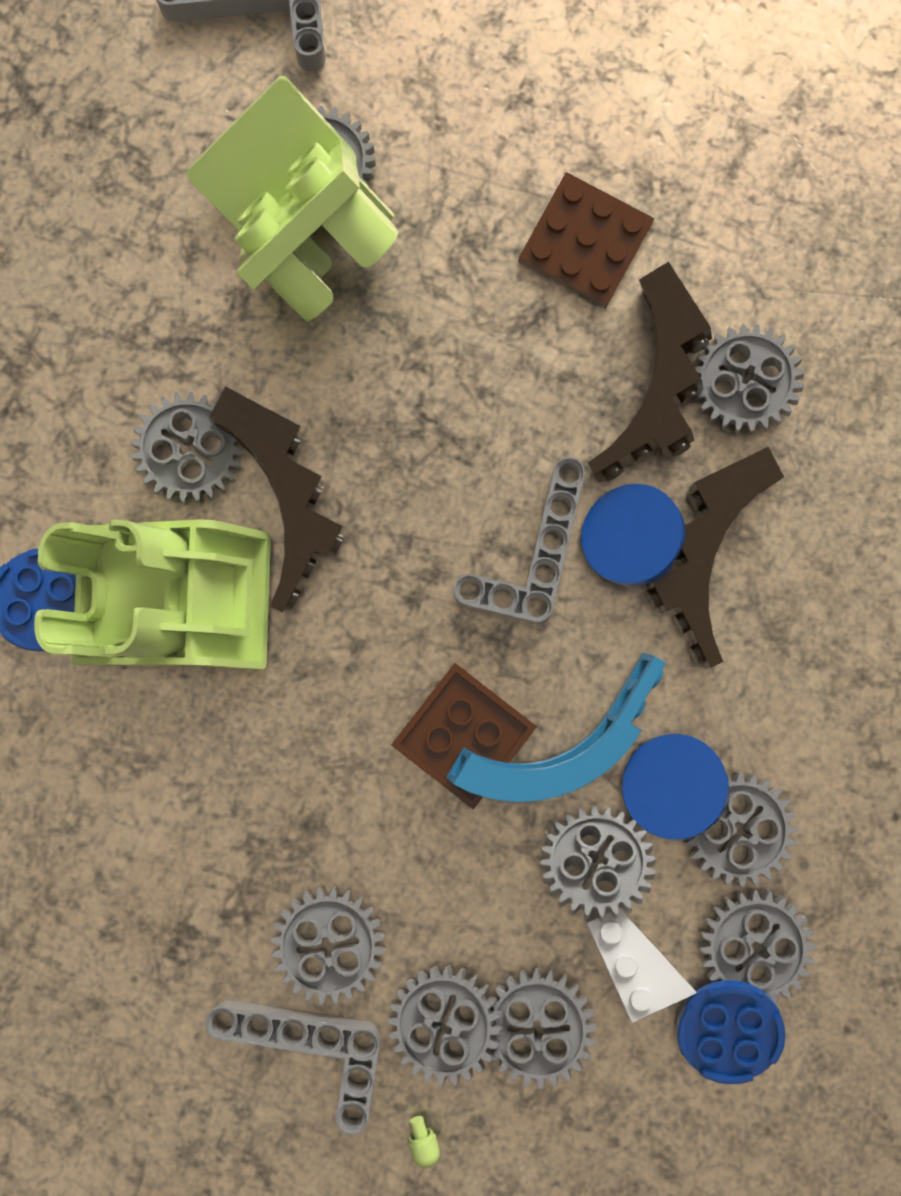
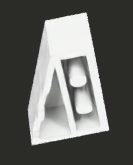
(636, 967)

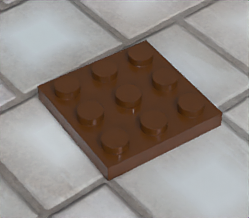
(586, 240)
(458, 716)

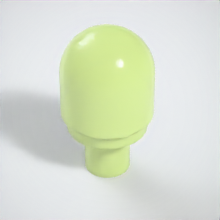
(423, 1144)

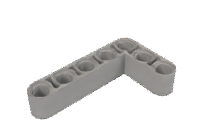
(304, 32)
(541, 556)
(310, 1042)

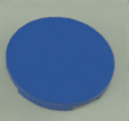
(633, 534)
(25, 591)
(675, 787)
(730, 1031)

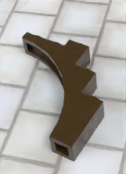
(675, 380)
(269, 441)
(687, 587)

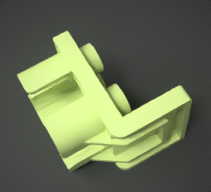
(277, 182)
(159, 594)

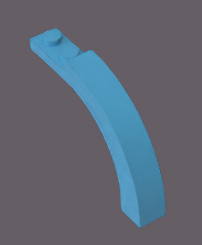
(574, 767)

